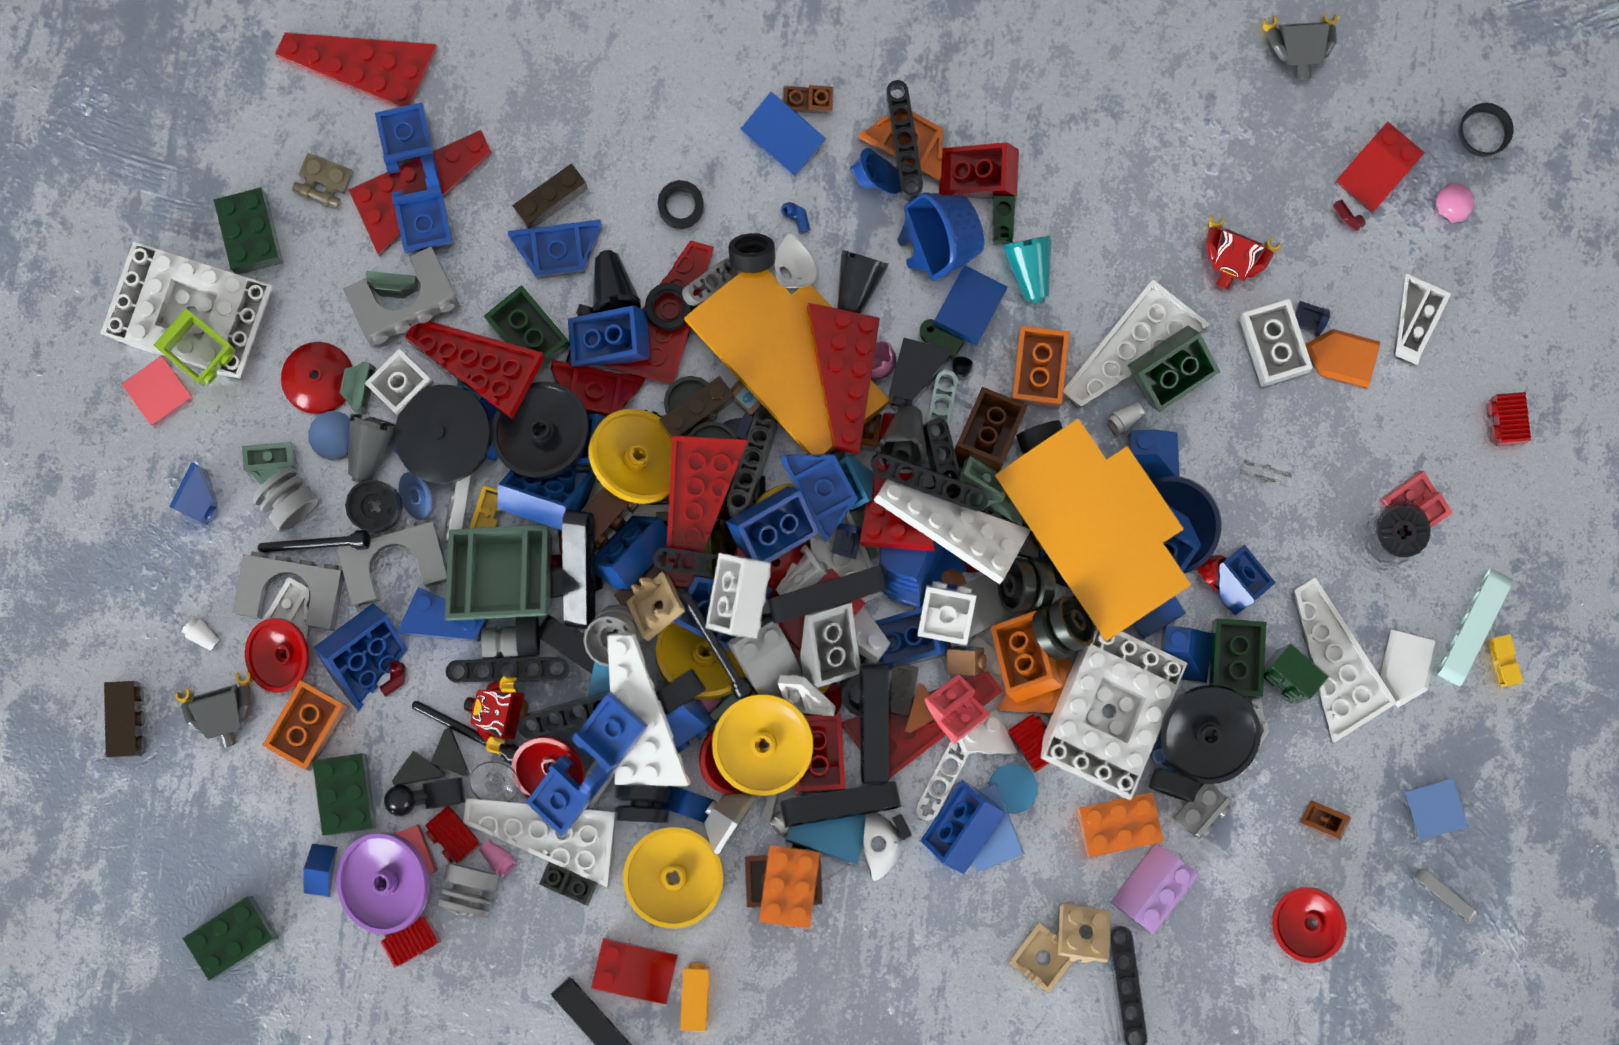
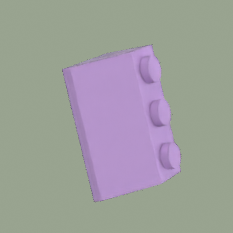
(1154, 888)

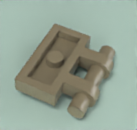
(325, 173)

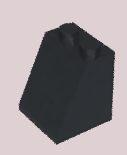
(915, 371)

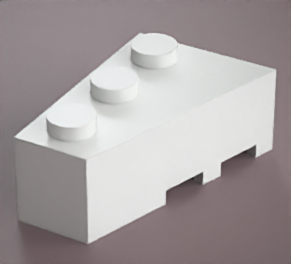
(1419, 316)

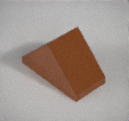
(870, 434)
(919, 713)
(1325, 820)

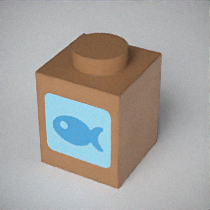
(745, 399)
(966, 660)

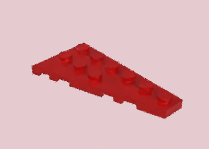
(372, 66)
(374, 196)
(668, 346)
(845, 362)
(486, 365)
(698, 485)
(883, 527)
(907, 746)

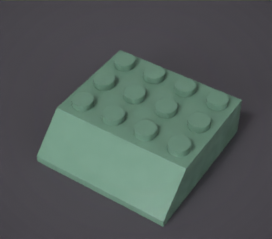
(498, 572)

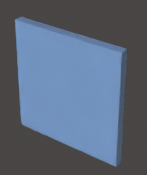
(1436, 809)

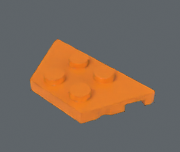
(928, 139)
(1042, 703)

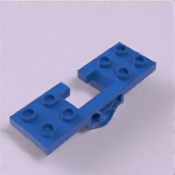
(419, 214)
(608, 738)

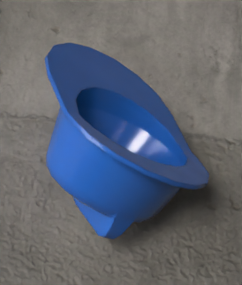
(875, 172)

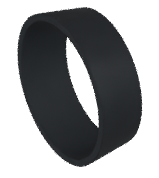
(1497, 111)

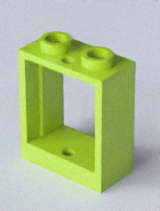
(175, 334)

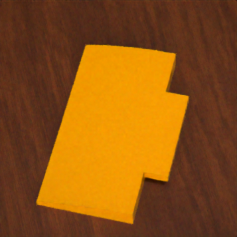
(770, 348)
(1098, 526)

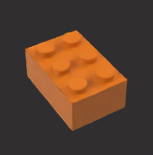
(1040, 366)
(1022, 661)
(305, 725)
(1119, 825)
(789, 887)

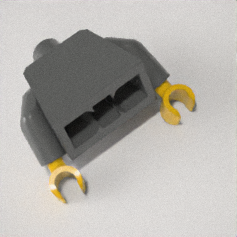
(1302, 42)
(218, 711)

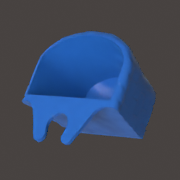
(943, 233)
(912, 570)

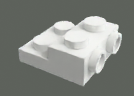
(947, 613)

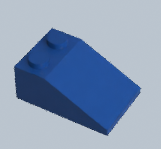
(609, 337)
(905, 644)

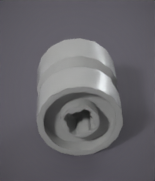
(499, 643)

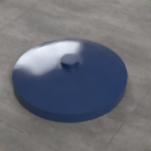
(1200, 508)

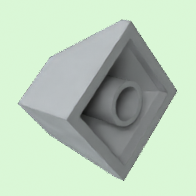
(726, 817)

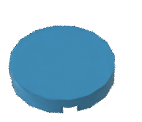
(1016, 787)

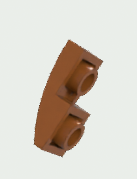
(809, 99)

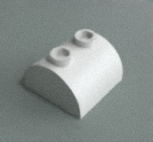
(398, 381)

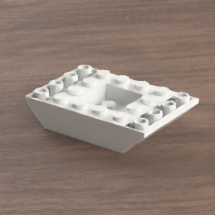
(158, 289)
(1139, 688)

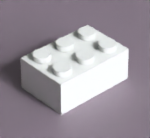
(1275, 343)
(738, 595)

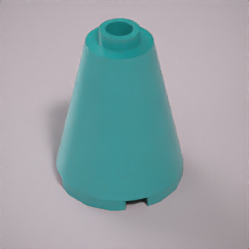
(1031, 266)

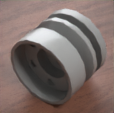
(285, 498)
(604, 624)
(467, 890)

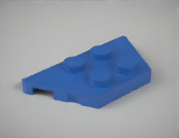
(557, 247)
(823, 488)

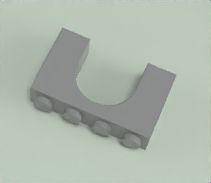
(381, 323)
(420, 539)
(259, 572)

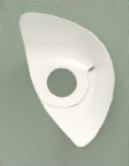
(797, 260)
(881, 862)

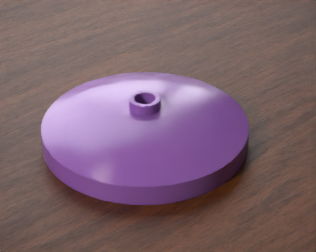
(382, 883)

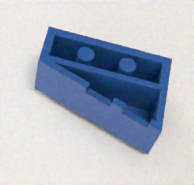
(427, 619)

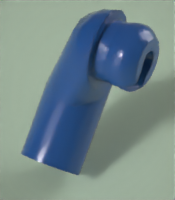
(797, 214)

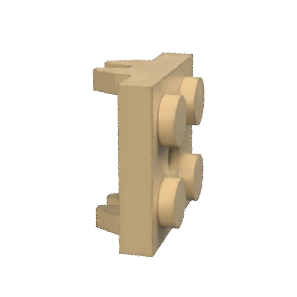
(643, 603)
(1076, 947)
(1025, 958)

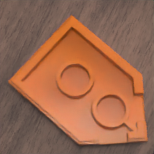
(1344, 357)

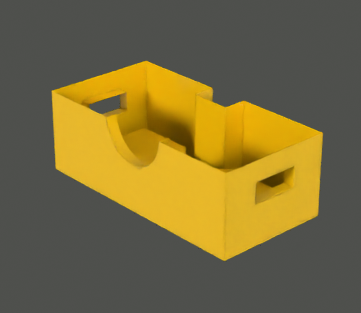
(486, 510)
(1505, 661)

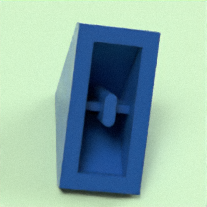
(688, 804)
(319, 870)

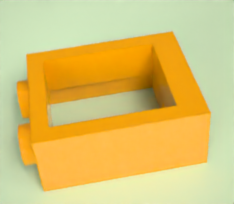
(695, 997)

